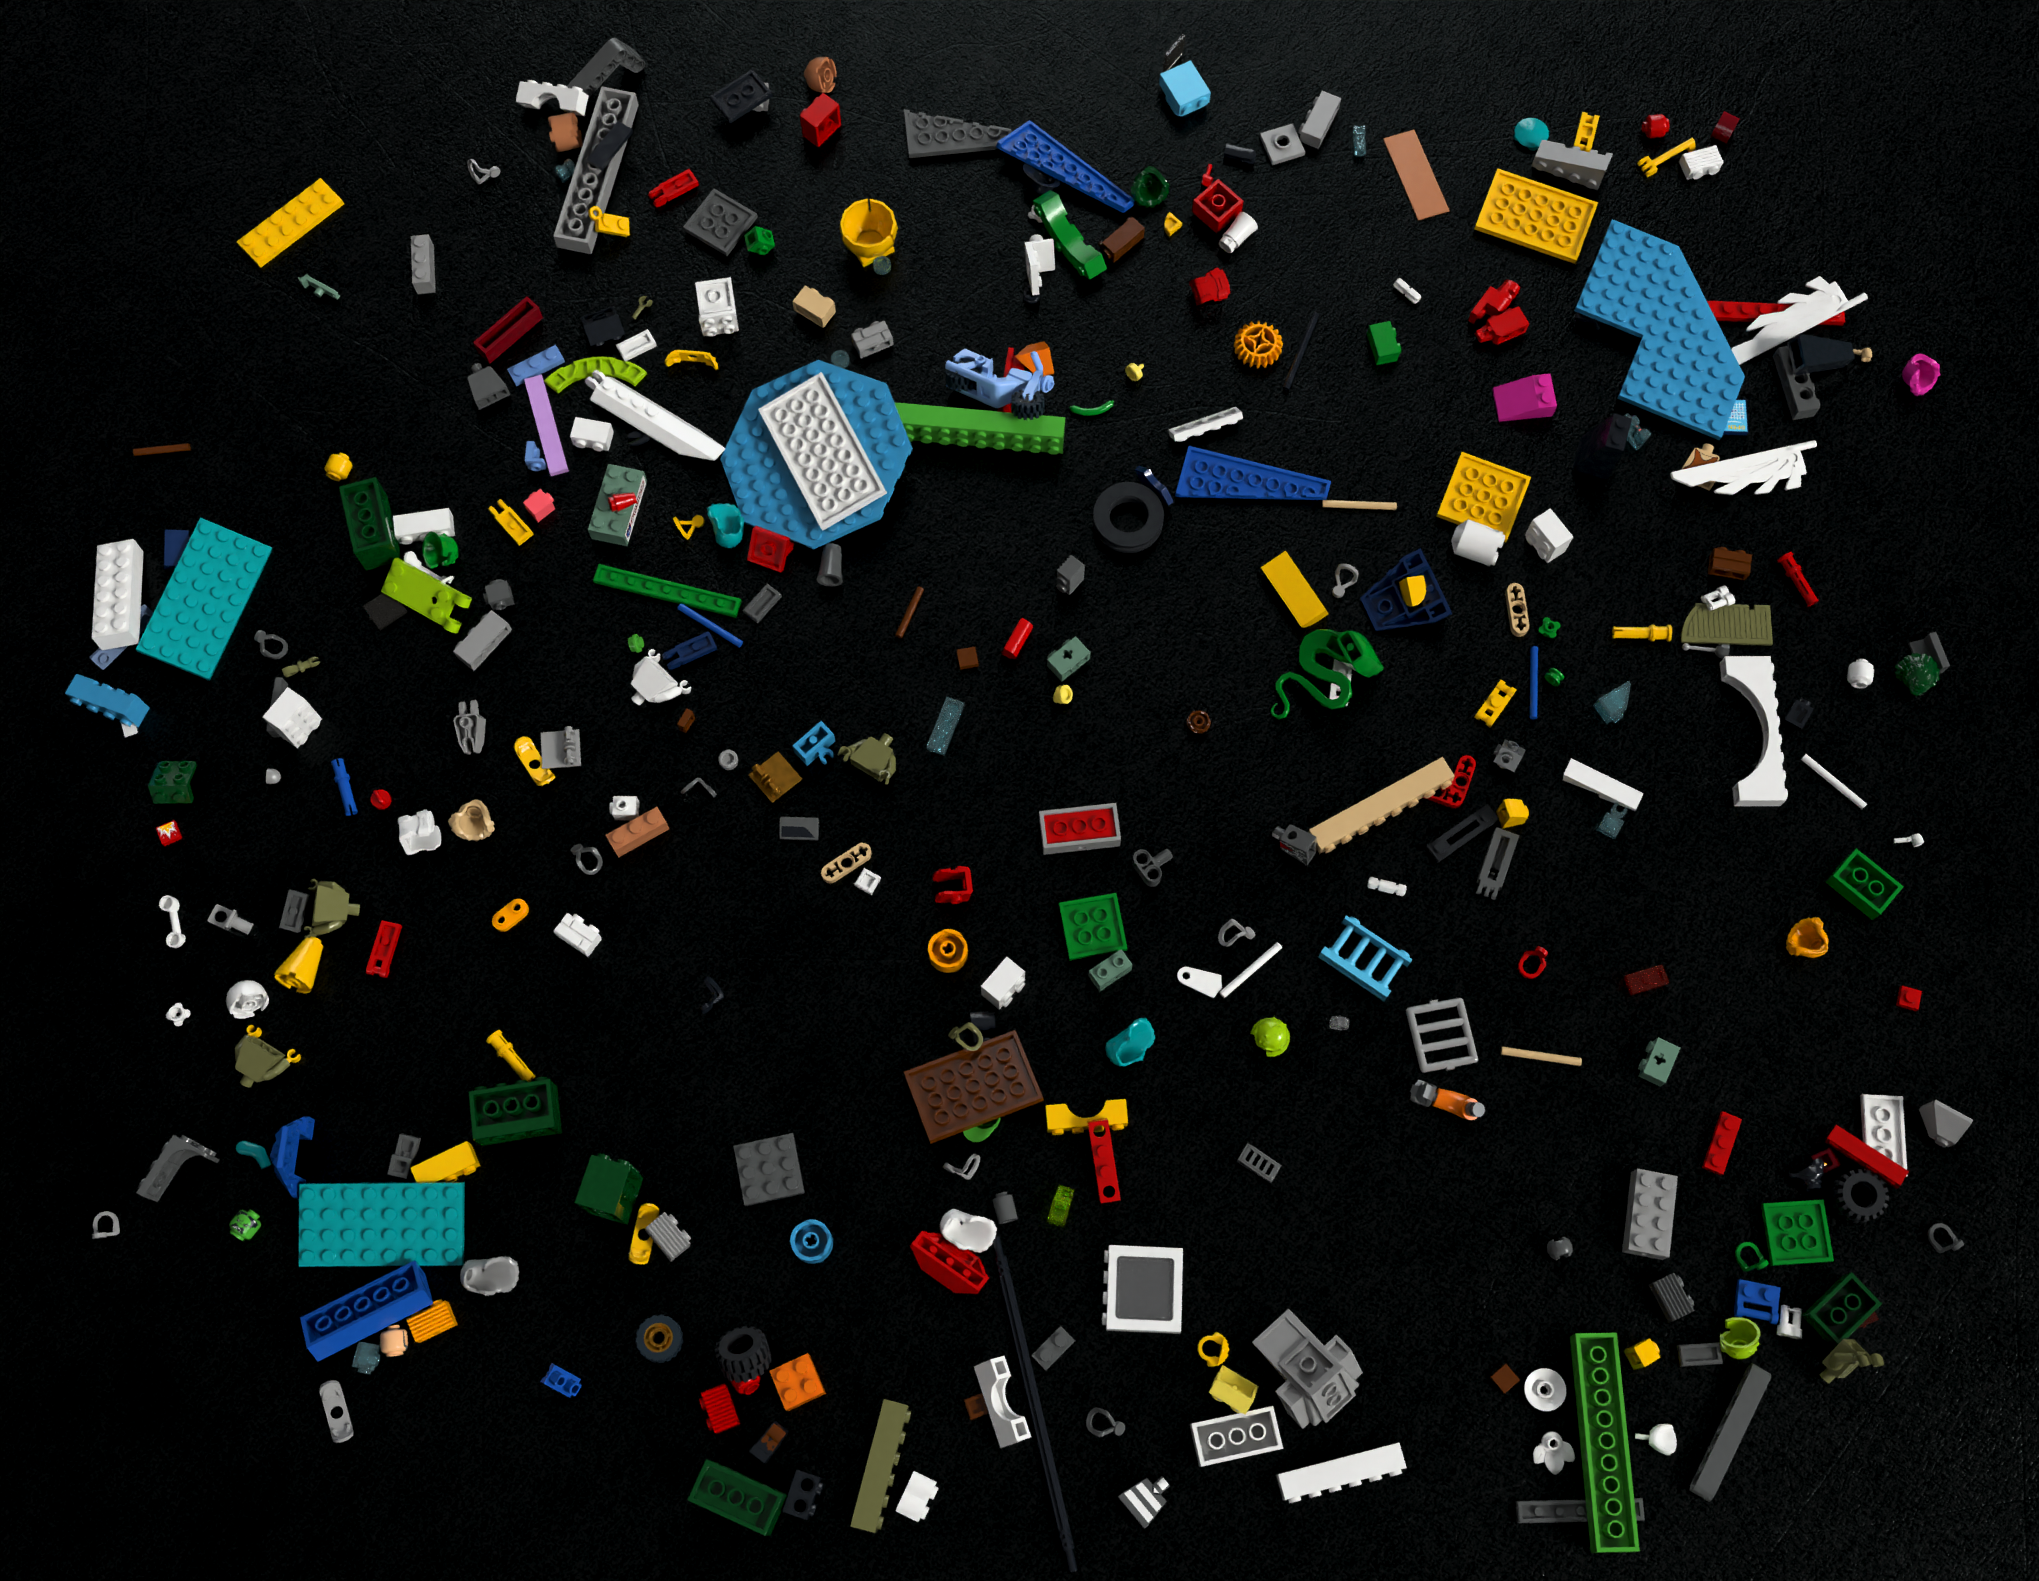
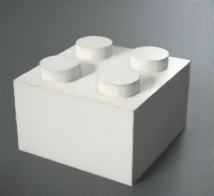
(1548, 536)
(1003, 983)

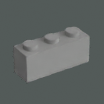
(1319, 119)
(423, 264)
(482, 640)

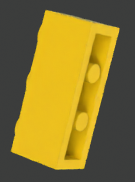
(447, 1165)

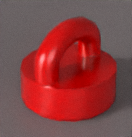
(380, 799)

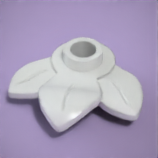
(1553, 1455)

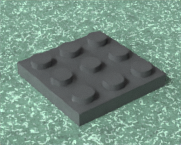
(720, 222)
(769, 1169)

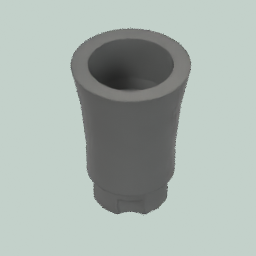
(830, 566)

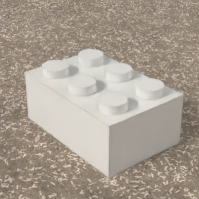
(292, 717)

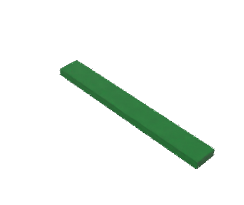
(667, 590)

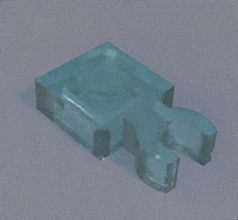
(1611, 822)

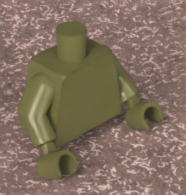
(872, 757)
(330, 908)
(1846, 1358)

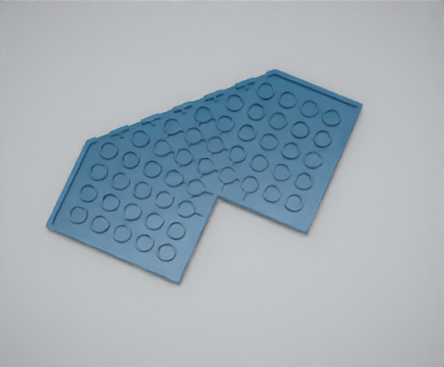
(1682, 357)

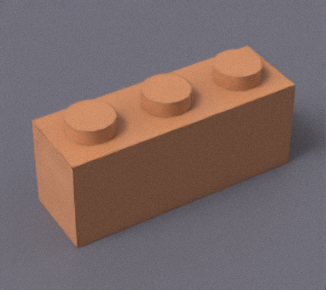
(637, 831)

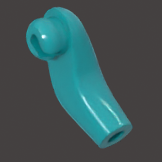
(255, 1151)

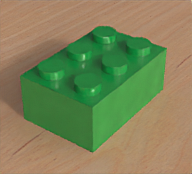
(1864, 884)

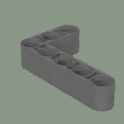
(604, 63)

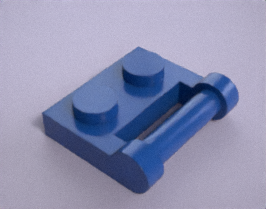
(1760, 1295)

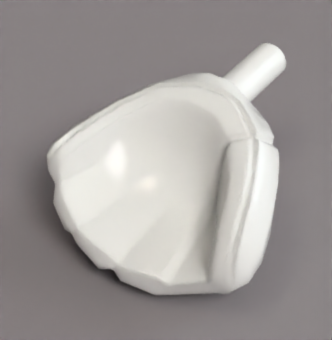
(1661, 1438)

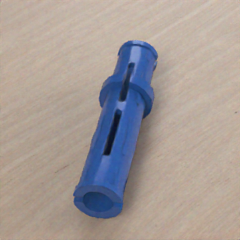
(342, 778)

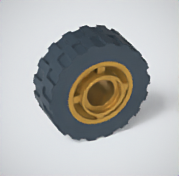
(664, 1350)

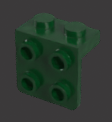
(172, 782)

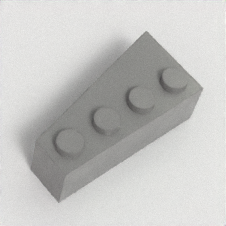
(1572, 163)

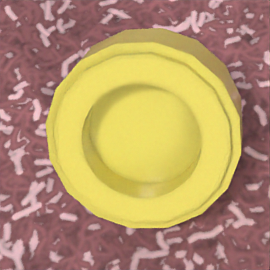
(1133, 371)
(1062, 694)

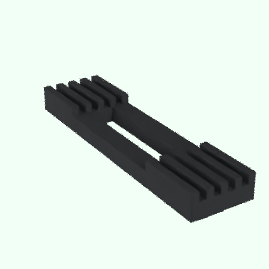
(1441, 849)

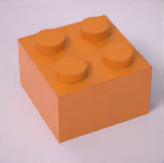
(797, 1382)

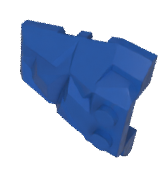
(285, 1152)

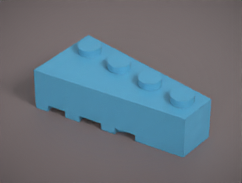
(110, 702)

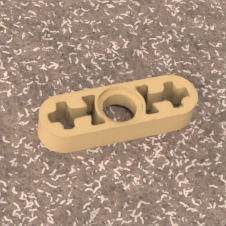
(1513, 617)
(861, 860)

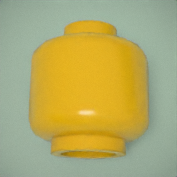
(338, 467)

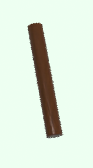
(161, 449)
(909, 612)

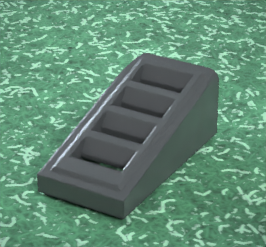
(1249, 1148)

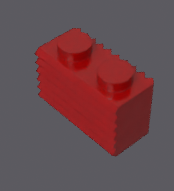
(719, 1409)

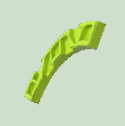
(584, 367)

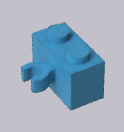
(815, 744)

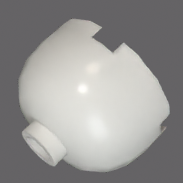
(246, 998)

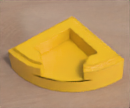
(1171, 224)

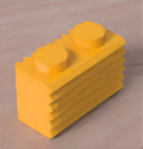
(431, 1321)

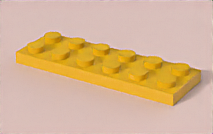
(290, 222)

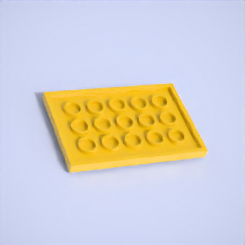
(1536, 216)

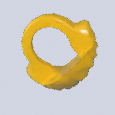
(1214, 1361)

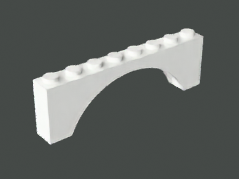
(1755, 681)

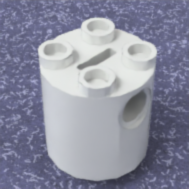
(1477, 542)

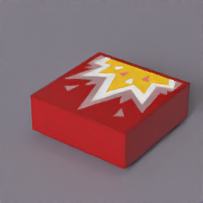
(169, 833)

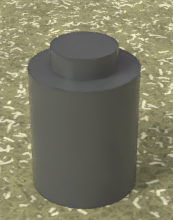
(1004, 1208)

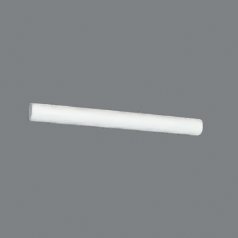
(1833, 781)
(1250, 970)

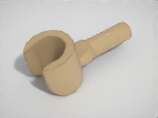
(1865, 353)

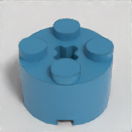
(816, 1252)

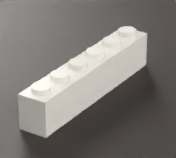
(1341, 1471)

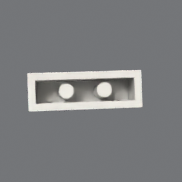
(415, 526)

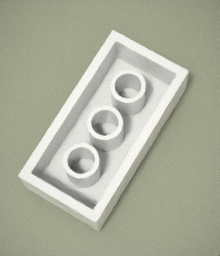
(1236, 1436)

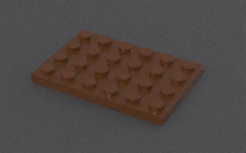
(973, 1087)

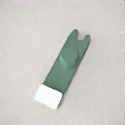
(321, 288)

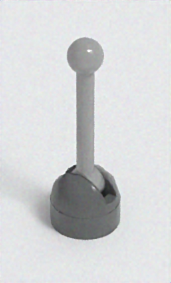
(1721, 650)

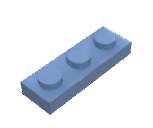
(536, 365)

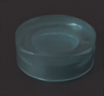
(882, 265)
(840, 358)

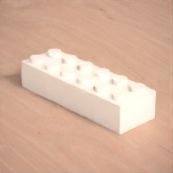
(117, 594)

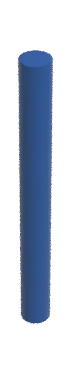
(710, 625)
(1533, 681)

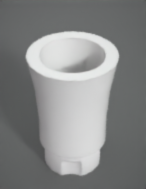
(1238, 231)

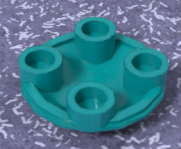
(1530, 133)

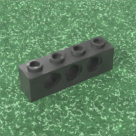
(1793, 390)

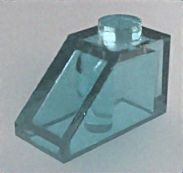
(1614, 703)

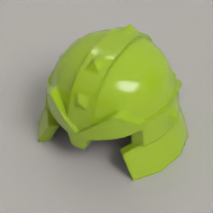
(1271, 1036)
(1741, 1339)

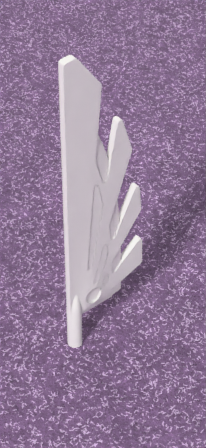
(1801, 316)
(1754, 468)

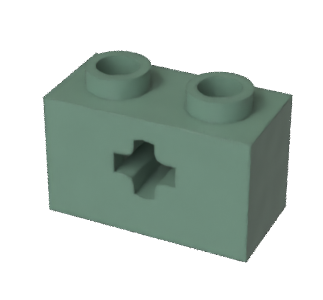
(1065, 667)
(1110, 970)
(1667, 1055)

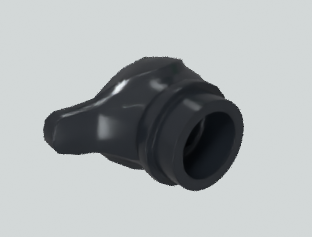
(1811, 1176)

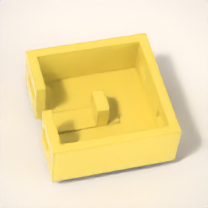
(1233, 1390)

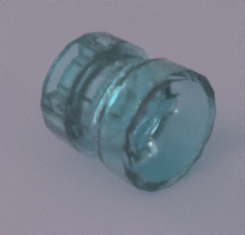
(565, 170)

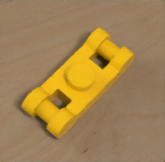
(1586, 131)
(1495, 703)

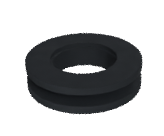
(1128, 493)

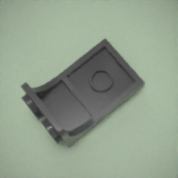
(164, 1169)

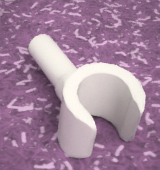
(1916, 840)

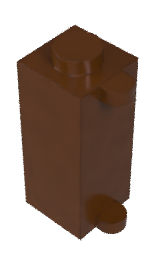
(1122, 239)

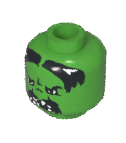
(245, 1224)

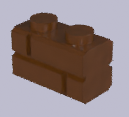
(1729, 563)

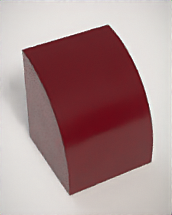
(1725, 127)

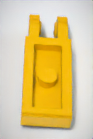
(511, 523)

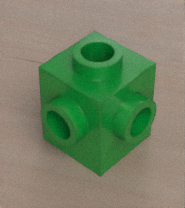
(759, 240)

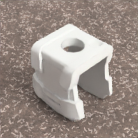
(419, 832)

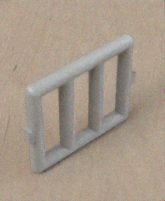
(1461, 1021)

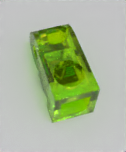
(1060, 1206)

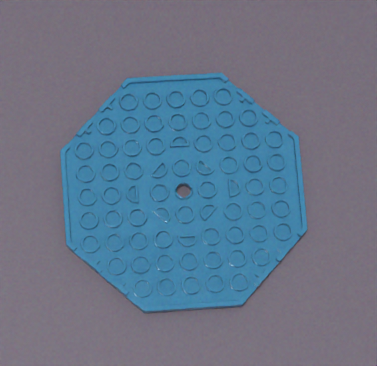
(763, 480)

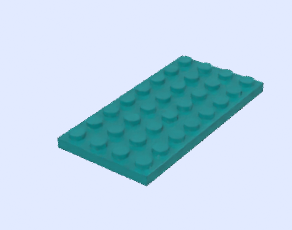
(204, 599)
(381, 1224)

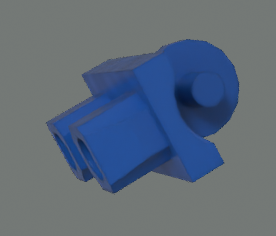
(562, 1381)

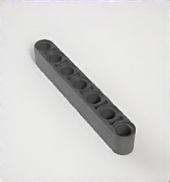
(1730, 1432)

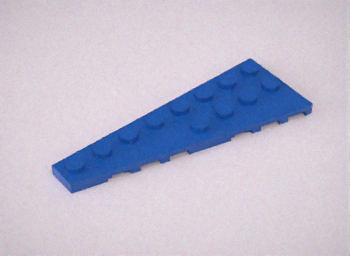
(1048, 155)
(1224, 476)

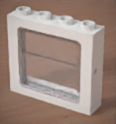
(1143, 1289)

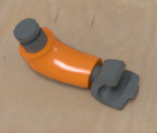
(1453, 1102)

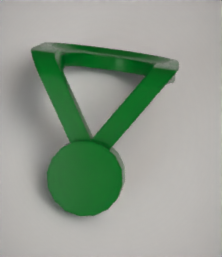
(1761, 1264)

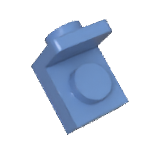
(532, 457)

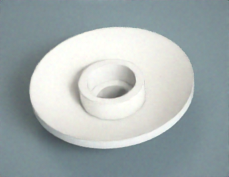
(1555, 1389)

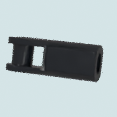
(1240, 154)

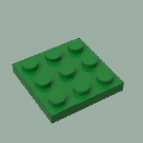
(1092, 926)
(1797, 1232)

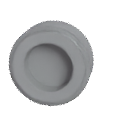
(728, 759)

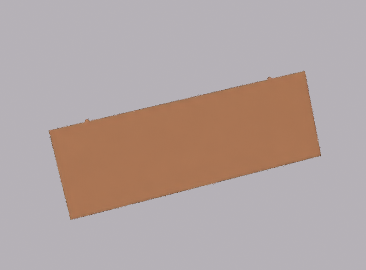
(1416, 175)

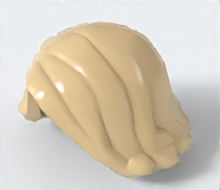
(472, 821)

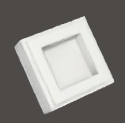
(867, 881)

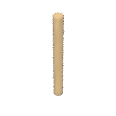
(1359, 504)
(1541, 1056)

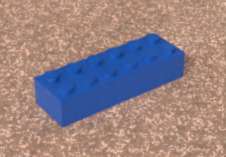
(366, 1310)

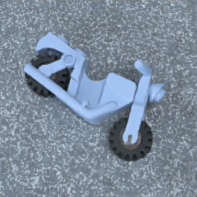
(1017, 388)

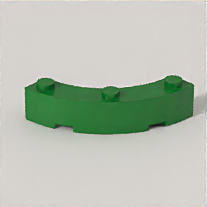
(1067, 237)

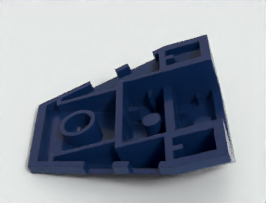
(1386, 604)

